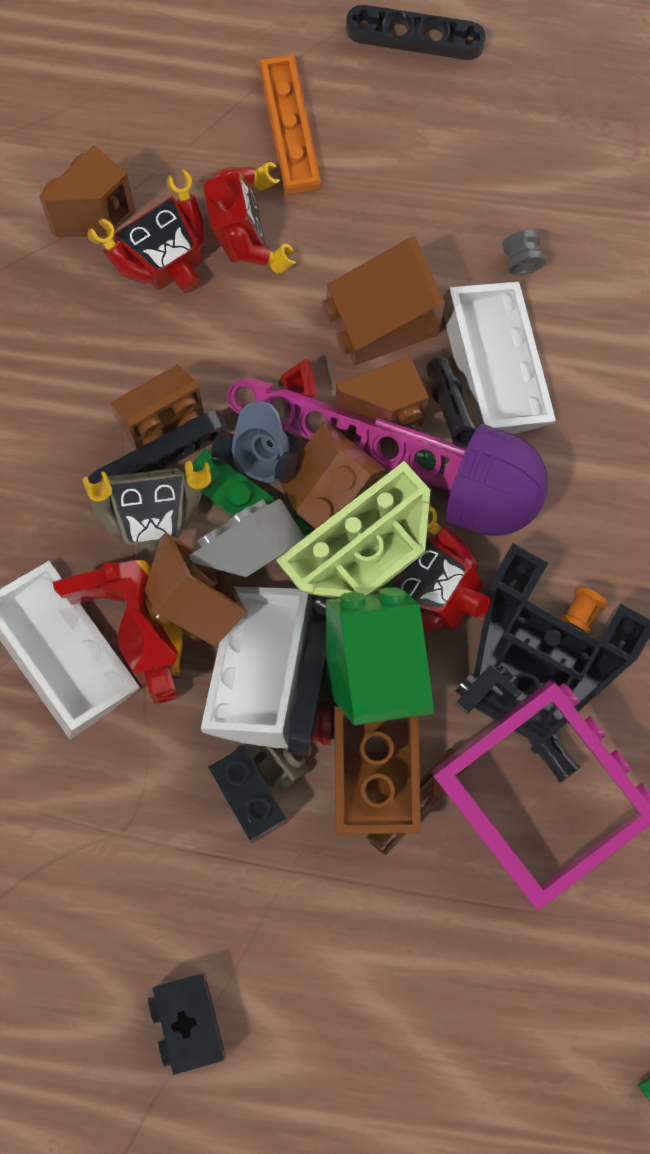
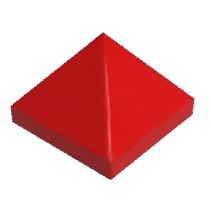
(300, 380)

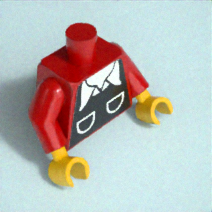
(236, 216)
(160, 243)
(444, 580)

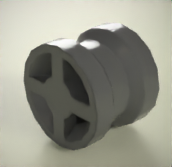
(524, 252)

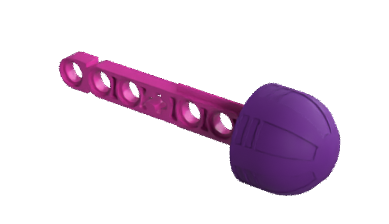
(492, 483)

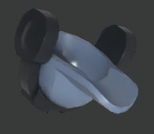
(259, 445)

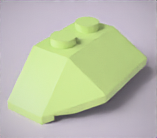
(364, 540)

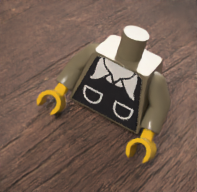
(147, 504)

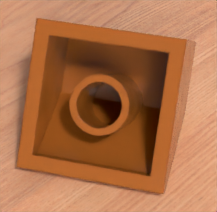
(387, 393)
(329, 475)
(191, 594)

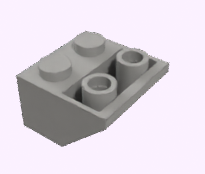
(249, 539)

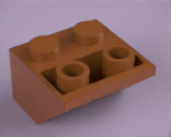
(87, 193)
(158, 406)

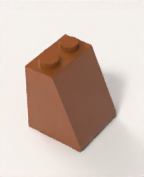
(385, 303)

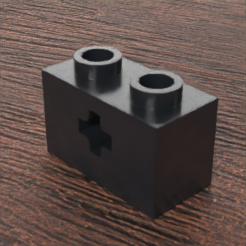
(248, 794)
(205, 1042)

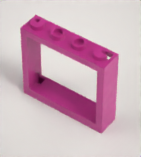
(612, 762)

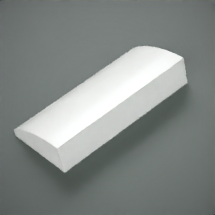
(497, 357)
(61, 652)
(260, 668)

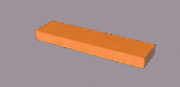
(289, 125)

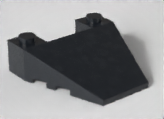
(545, 648)

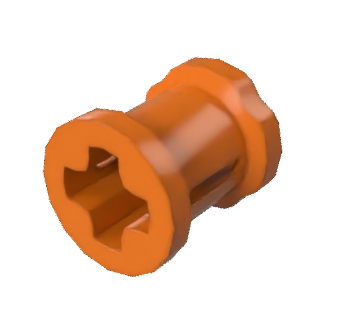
(584, 609)

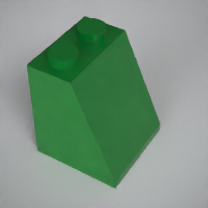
(377, 656)

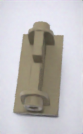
(279, 765)

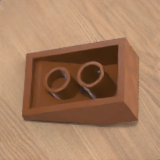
(377, 776)

